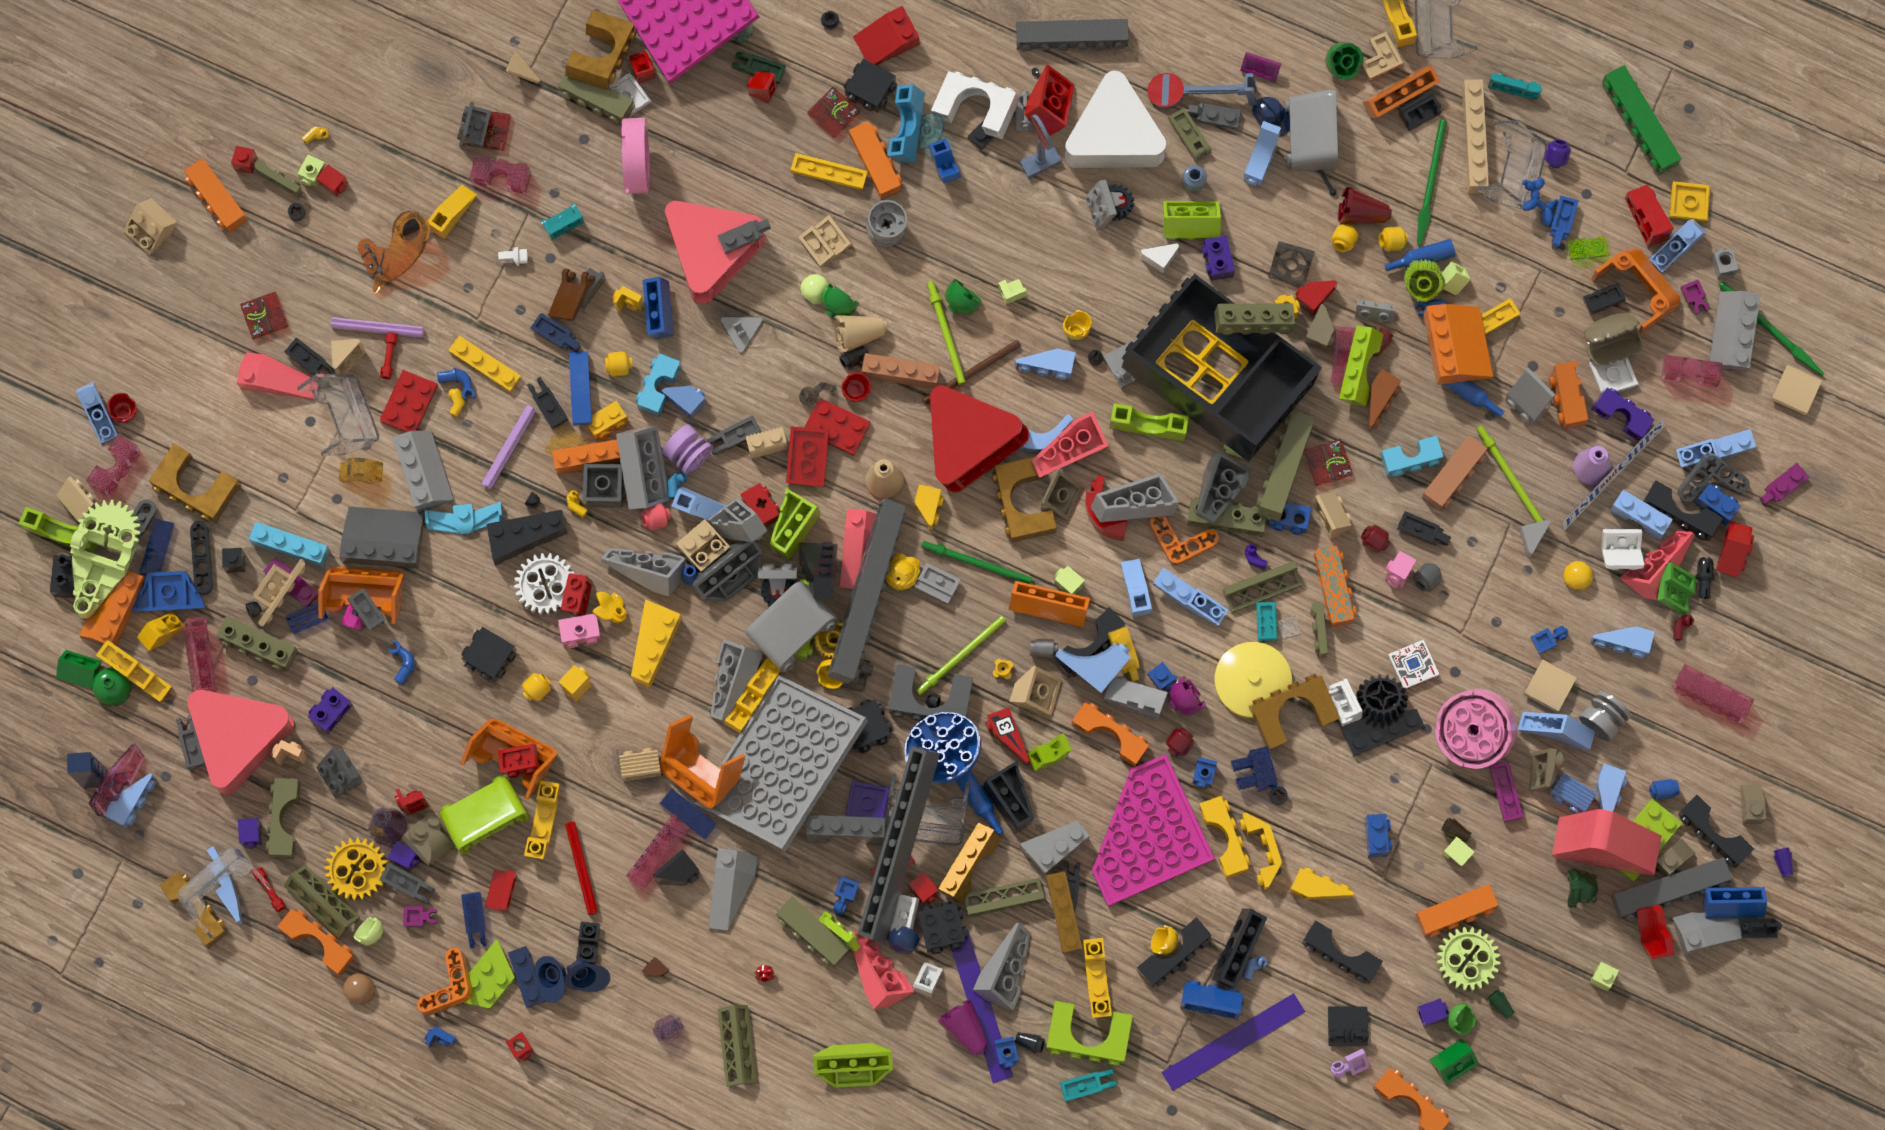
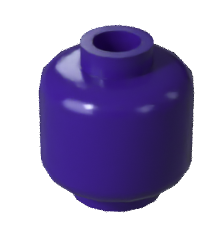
(1557, 153)

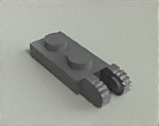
(734, 435)
(190, 745)
(405, 882)

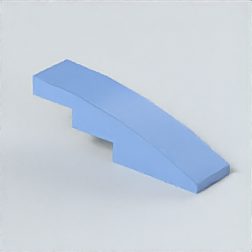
(227, 892)

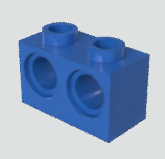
(1290, 512)

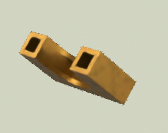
(602, 70)
(209, 504)
(1020, 525)
(1267, 710)

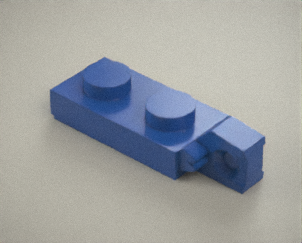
(1563, 220)

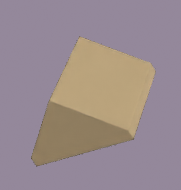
(346, 354)

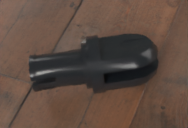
(1705, 577)

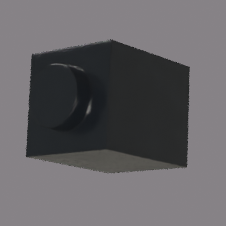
(233, 560)

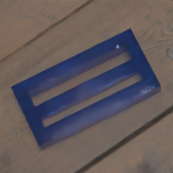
(303, 611)

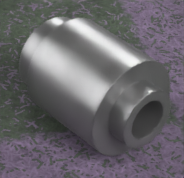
(1043, 648)

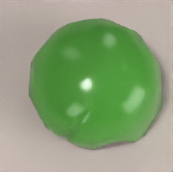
(1461, 1019)

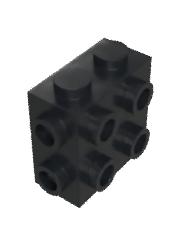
(870, 86)
(488, 655)
(876, 729)
(942, 927)

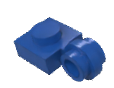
(1545, 640)
(846, 891)

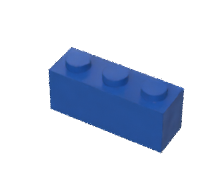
(658, 307)
(1735, 902)

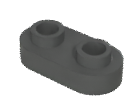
(144, 519)

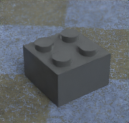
(603, 485)

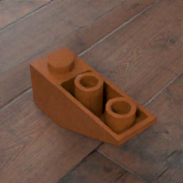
(1381, 392)

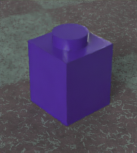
(249, 832)
(403, 856)
(1432, 1012)

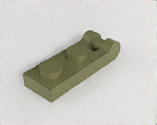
(1189, 133)
(278, 178)
(1318, 628)

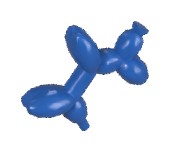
(1546, 213)

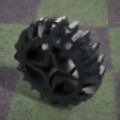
(1396, 696)

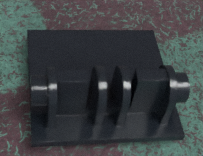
(1347, 1026)

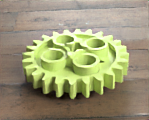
(1482, 969)

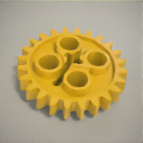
(341, 860)

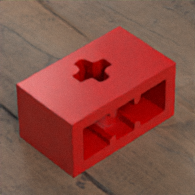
(757, 495)

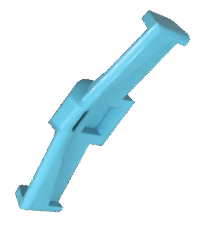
(464, 518)

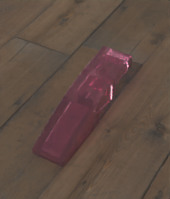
(119, 775)

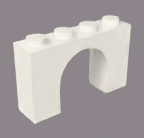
(959, 87)

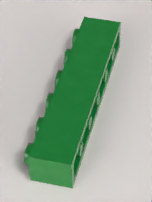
(1641, 119)

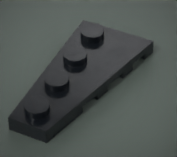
(1366, 735)

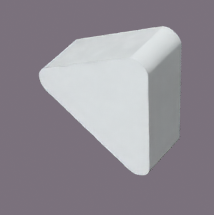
(1115, 130)

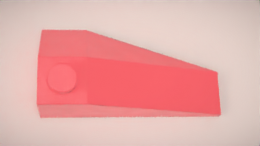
(268, 375)
(1074, 444)
(855, 540)
(879, 978)

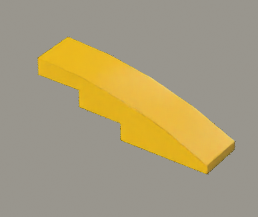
(134, 671)
(752, 696)

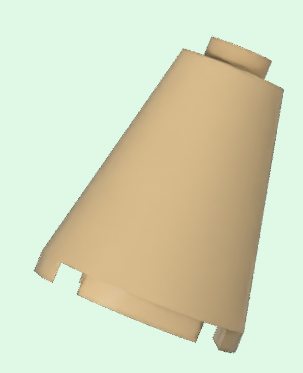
(857, 331)
(884, 479)

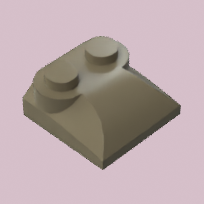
(1545, 768)
(428, 839)

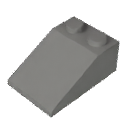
(1530, 397)

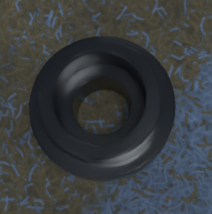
(830, 15)

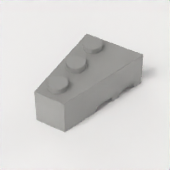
(737, 522)
(1136, 698)
(1055, 846)

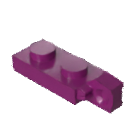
(1784, 484)

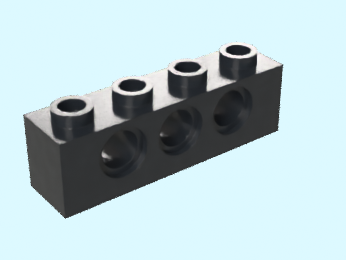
(1239, 948)

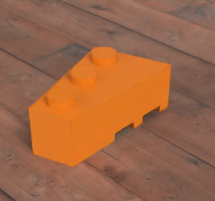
(1568, 395)

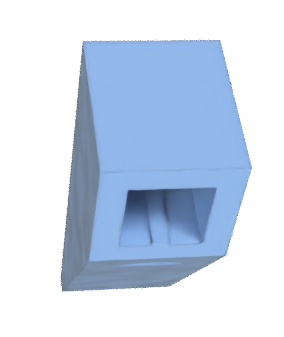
(1678, 245)
(1052, 362)
(96, 412)
(696, 503)
(1136, 588)
(1630, 640)
(1609, 785)
(130, 801)

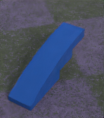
(580, 388)

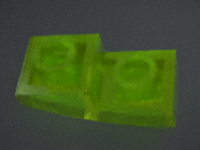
(1588, 248)

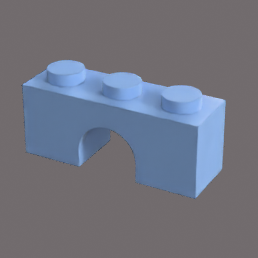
(1632, 508)

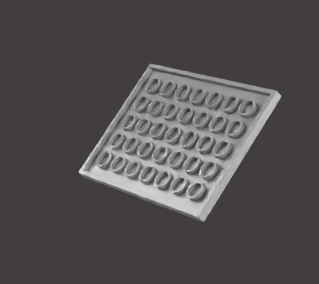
(790, 758)

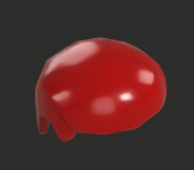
(856, 387)
(122, 408)

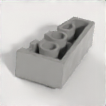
(1136, 500)

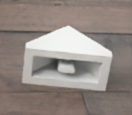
(1160, 256)
(927, 979)

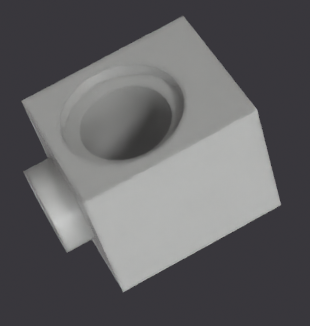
(1724, 270)

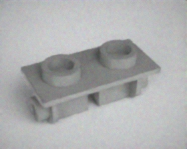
(1022, 121)
(1367, 310)

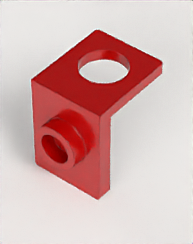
(525, 1053)

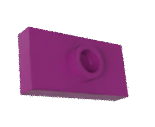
(1260, 66)

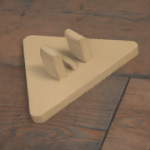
(518, 68)

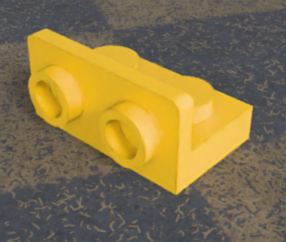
(626, 296)
(607, 420)

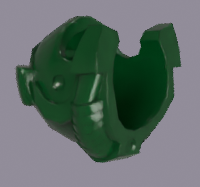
(1582, 887)

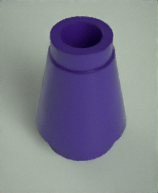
(1784, 861)

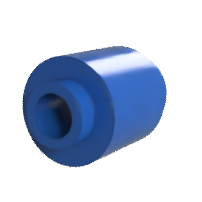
(1664, 789)

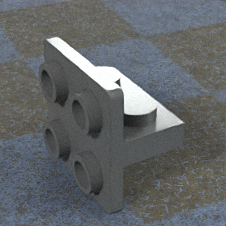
(474, 126)
(338, 772)

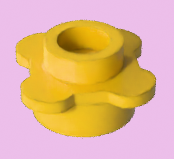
(1003, 664)

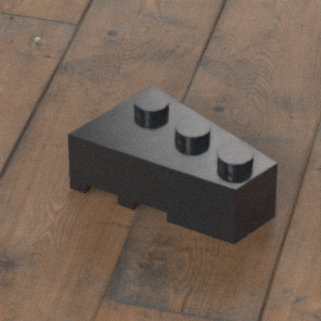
(1010, 797)

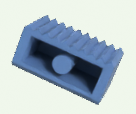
(1573, 794)

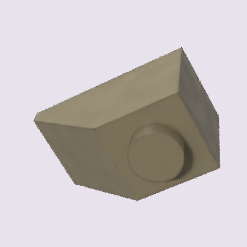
(1321, 331)
(1752, 804)
(1674, 858)

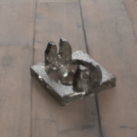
(1285, 247)

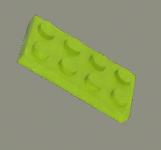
(1657, 820)

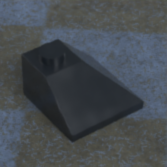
(677, 871)

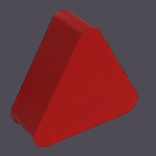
(970, 437)

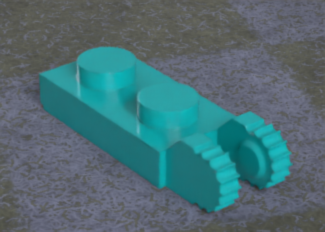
(1514, 86)
(1086, 1085)

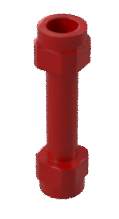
(386, 371)
(277, 903)

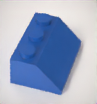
(1211, 1000)

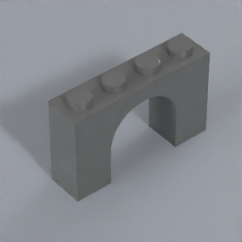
(904, 704)
(822, 827)

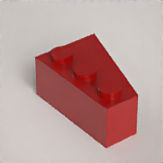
(1649, 215)

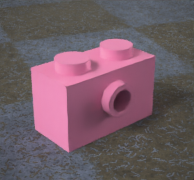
(1399, 570)
(579, 630)

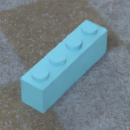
(289, 545)

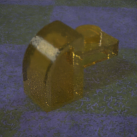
(361, 469)

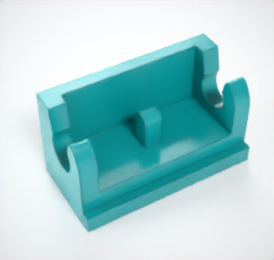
(563, 222)

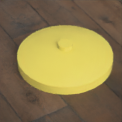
(1250, 673)

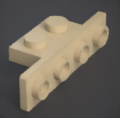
(274, 587)

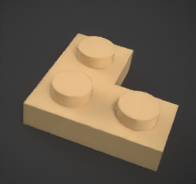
(1385, 59)

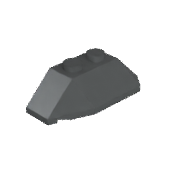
(729, 572)

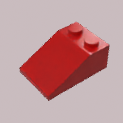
(887, 37)
(1051, 100)

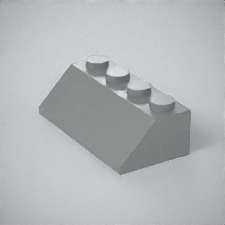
(1735, 329)
(643, 467)
(423, 469)

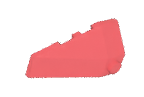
(1648, 579)

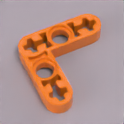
(1176, 546)
(454, 990)

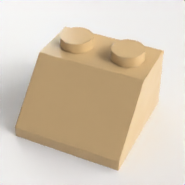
(1332, 515)

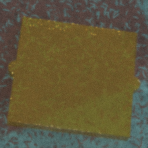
(564, 439)

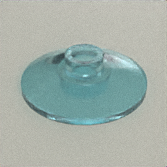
(930, 129)

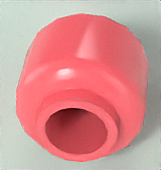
(655, 517)

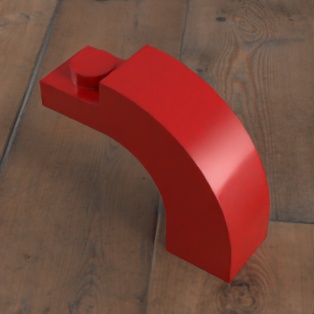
(1110, 529)

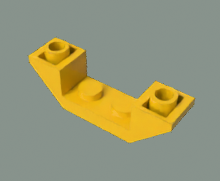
(544, 820)
(1253, 825)
(1097, 978)

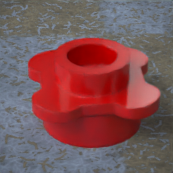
(764, 973)

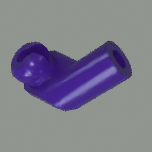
(1253, 559)

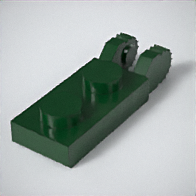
(759, 64)

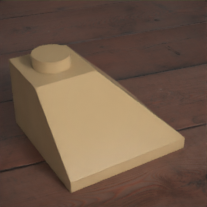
(1036, 691)

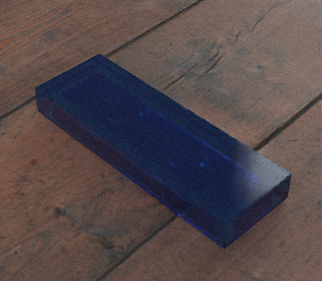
(157, 547)
(688, 814)

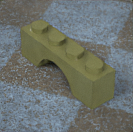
(285, 793)

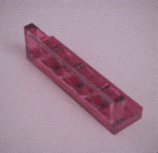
(658, 852)

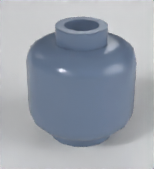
(1194, 178)

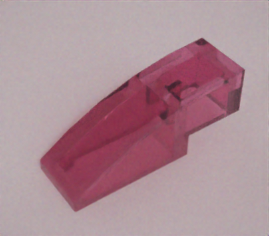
(1342, 348)

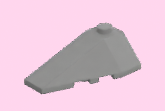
(654, 572)
(736, 669)
(731, 882)
(1701, 933)
(1002, 973)

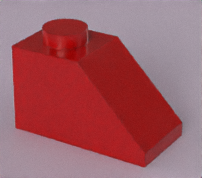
(762, 86)
(1314, 294)

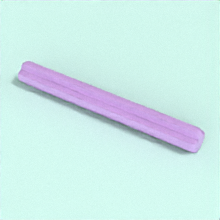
(377, 327)
(508, 447)

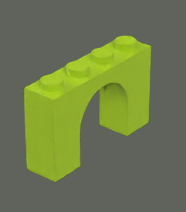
(1111, 1050)

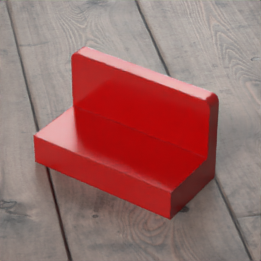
(501, 890)

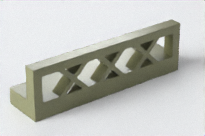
(1259, 580)
(318, 903)
(1007, 903)
(740, 1044)

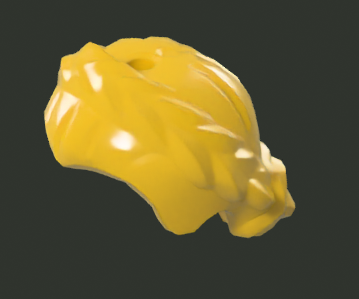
(906, 569)

